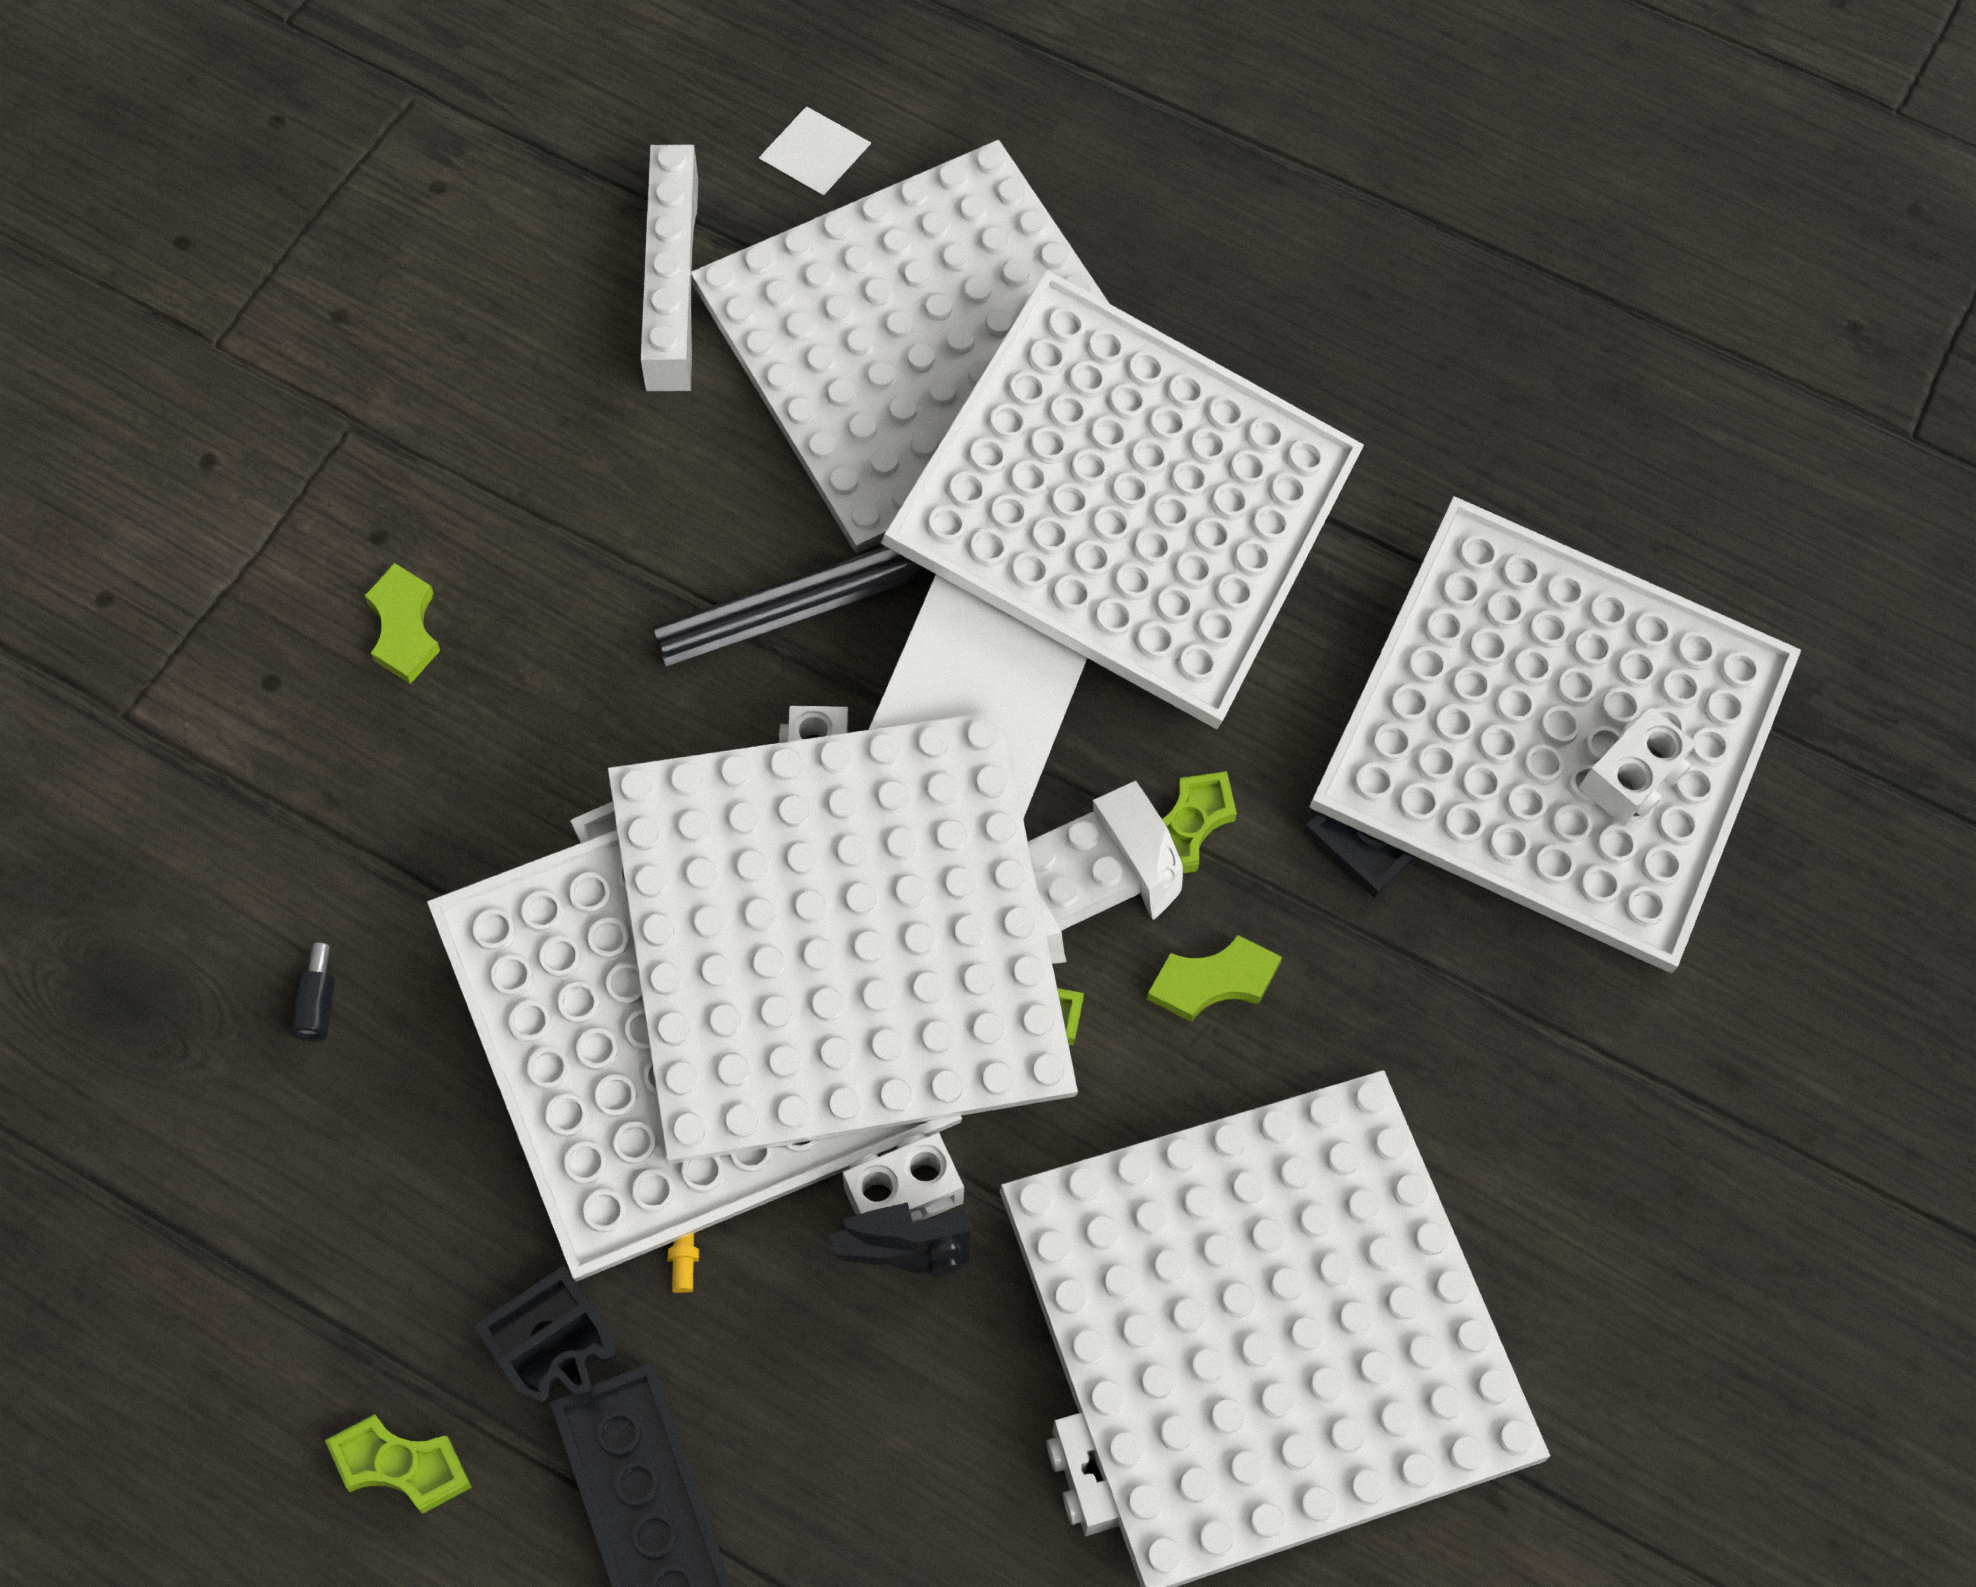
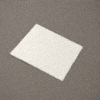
(815, 150)

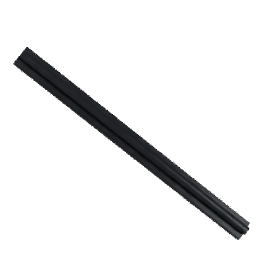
(784, 604)

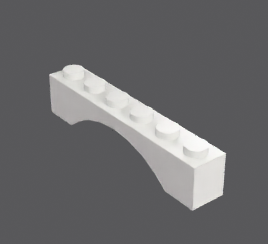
(668, 267)

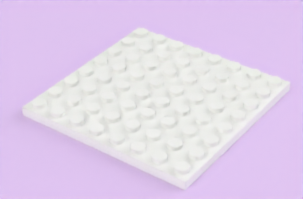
(885, 321)
(1126, 498)
(1506, 693)
(838, 936)
(566, 1032)
(1269, 1330)

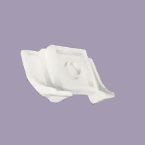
(1103, 862)

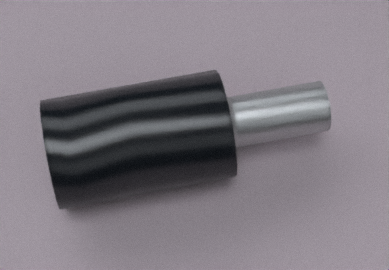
(313, 998)

